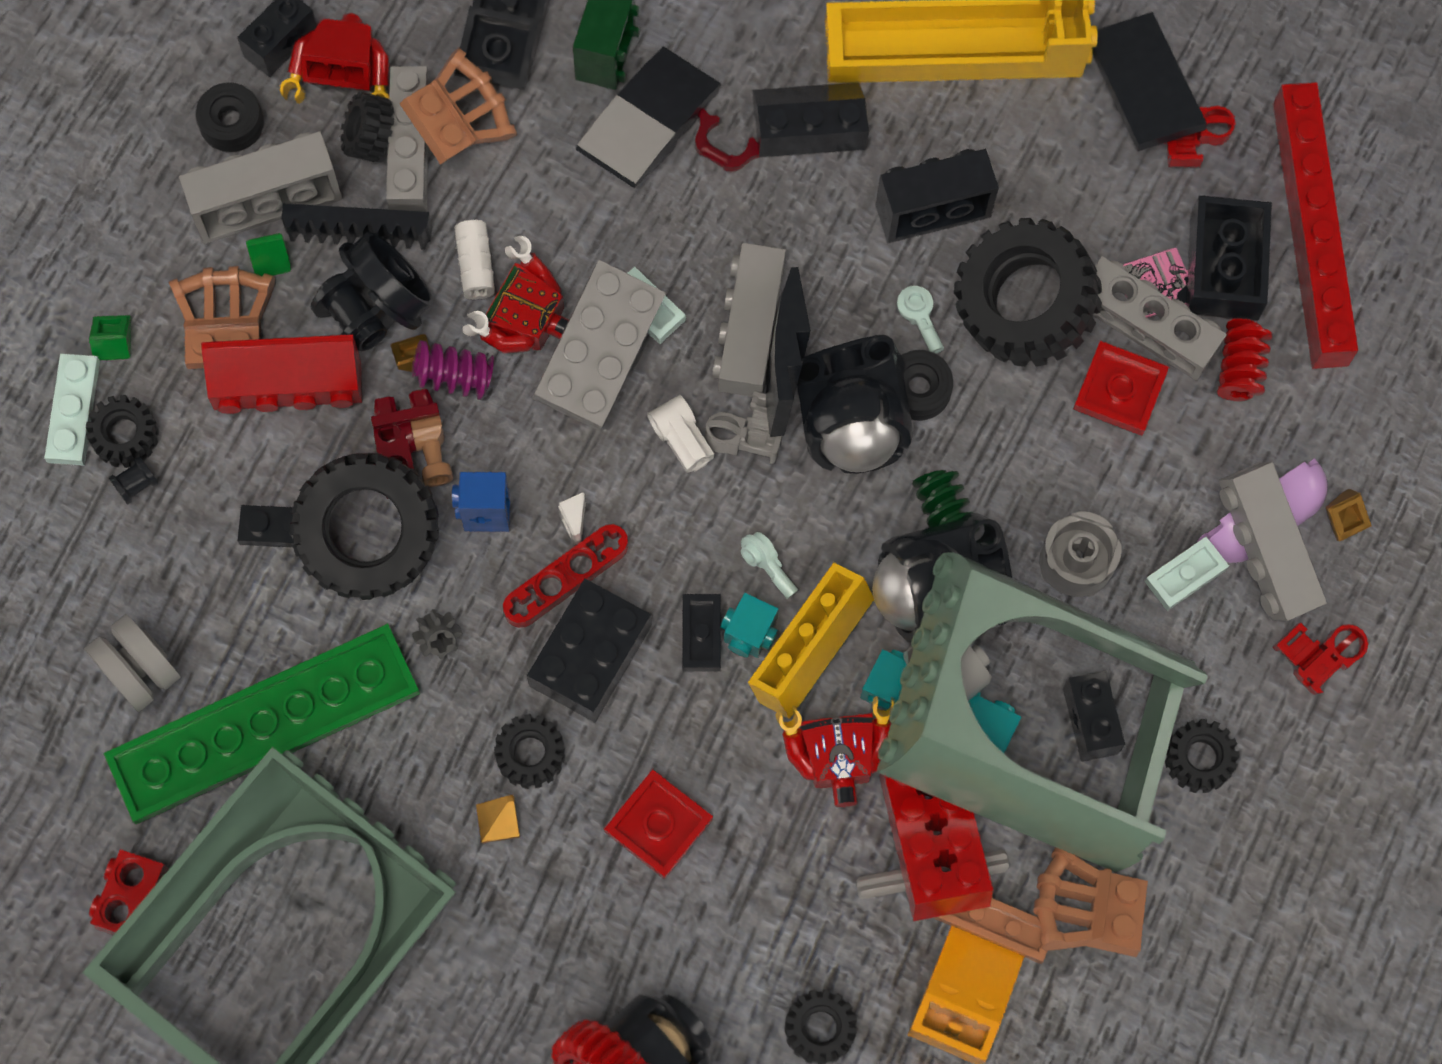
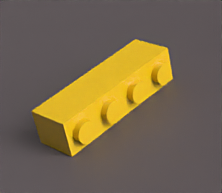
(811, 640)

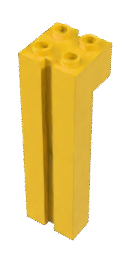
(958, 40)

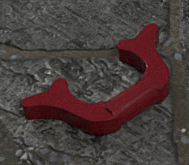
(727, 162)

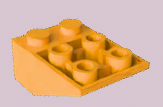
(966, 996)

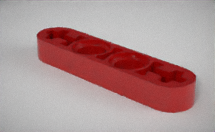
(561, 570)

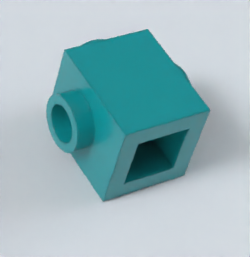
(750, 626)

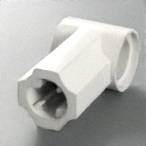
(676, 425)

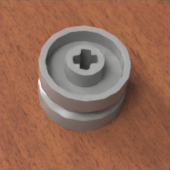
(135, 660)

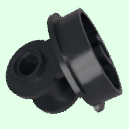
(393, 287)

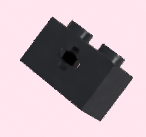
(272, 35)
(1093, 716)

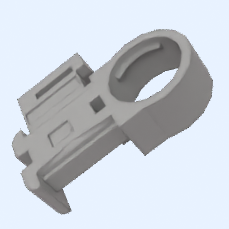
(753, 438)

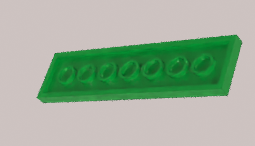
(279, 713)

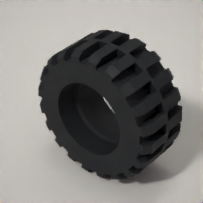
(1001, 256)
(313, 535)

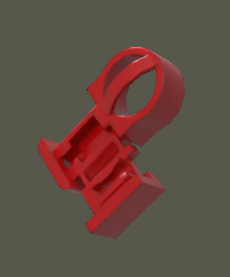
(1182, 151)
(1318, 663)

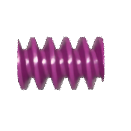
(452, 368)

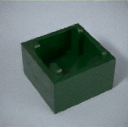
(604, 41)

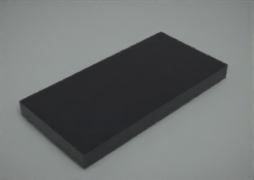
(1146, 82)

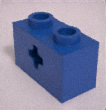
(482, 501)

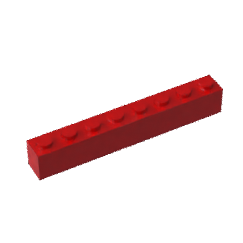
(1315, 226)

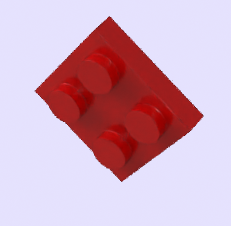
(1121, 388)
(658, 824)

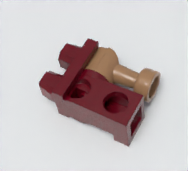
(412, 431)

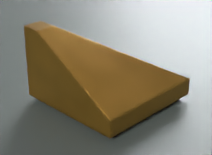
(405, 351)
(1348, 514)
(498, 819)

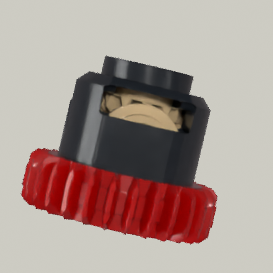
(641, 1033)

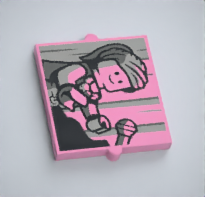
(1165, 272)

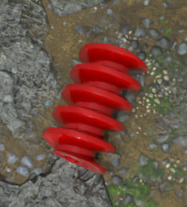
(1243, 360)

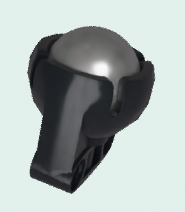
(855, 405)
(908, 563)

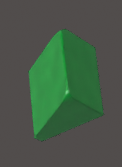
(269, 255)
(111, 337)

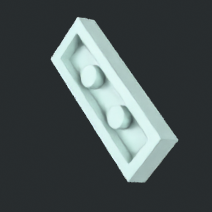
(70, 409)

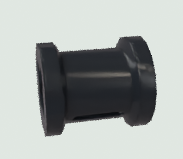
(133, 480)

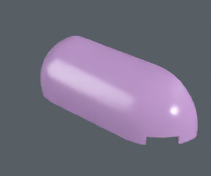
(1305, 492)

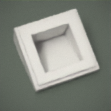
(572, 515)

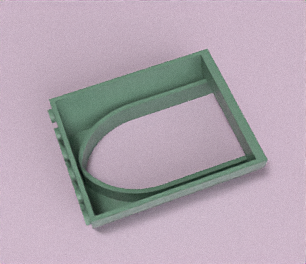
(947, 754)
(265, 813)

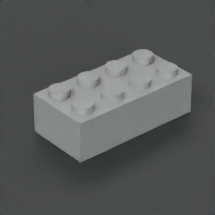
(253, 187)
(598, 345)

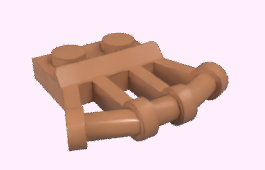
(441, 120)
(221, 328)
(1115, 911)

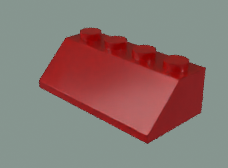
(282, 373)

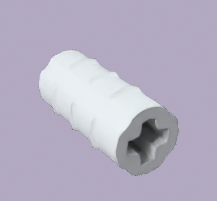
(474, 259)

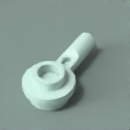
(916, 305)
(760, 552)

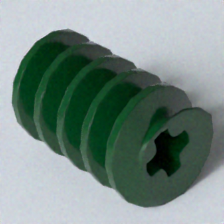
(940, 497)

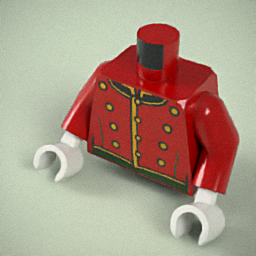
(525, 307)

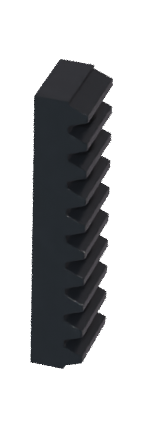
(355, 222)

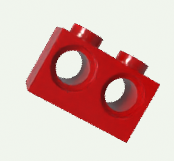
(118, 893)

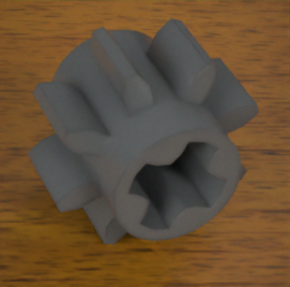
(437, 634)

